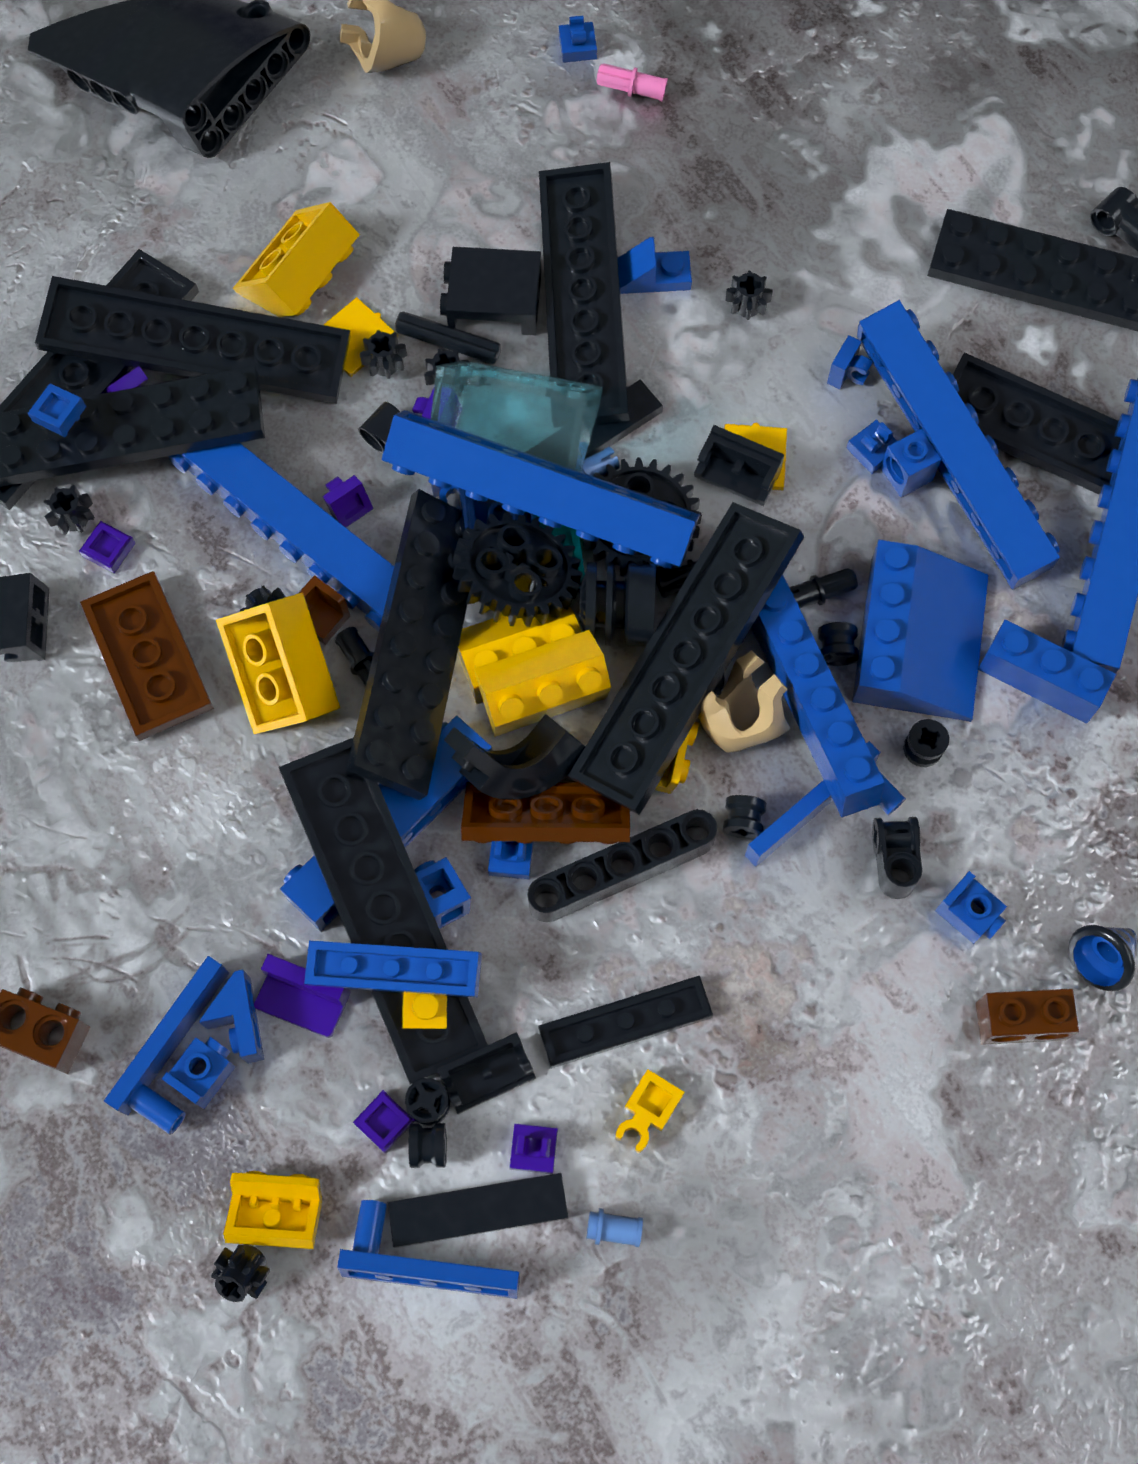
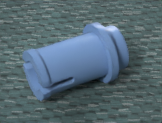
(598, 462)
(614, 1228)

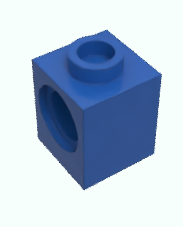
(910, 463)

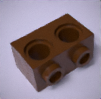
(1027, 1016)
(32, 1037)

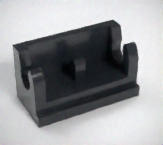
(739, 465)
(23, 617)
(486, 1073)

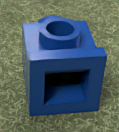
(442, 877)
(958, 912)
(200, 1087)

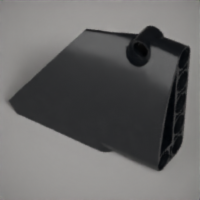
(182, 60)

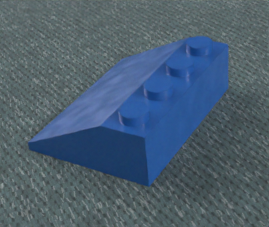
(920, 633)

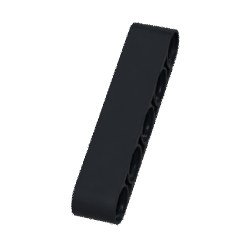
(636, 851)

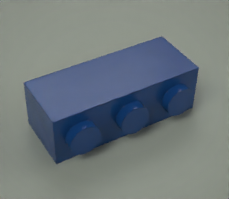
(1047, 671)

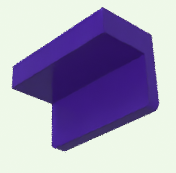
(292, 1001)

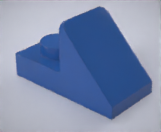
(651, 271)
(236, 1007)

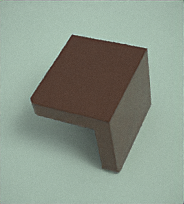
(326, 608)

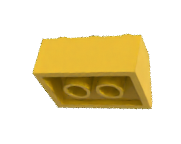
(298, 260)
(498, 640)
(278, 664)
(543, 682)

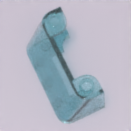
(518, 409)

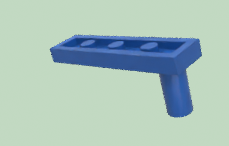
(807, 809)
(393, 968)
(133, 1088)
(367, 1264)

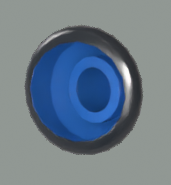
(1104, 956)

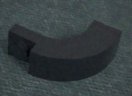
(522, 770)

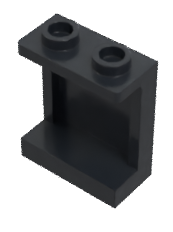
(492, 286)

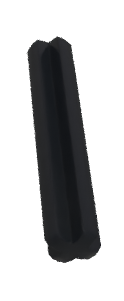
(448, 337)

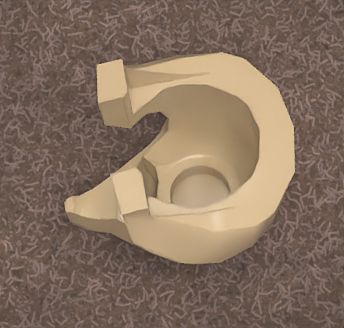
(397, 37)
(742, 712)

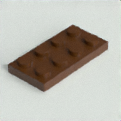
(146, 655)
(560, 814)

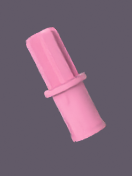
(631, 81)

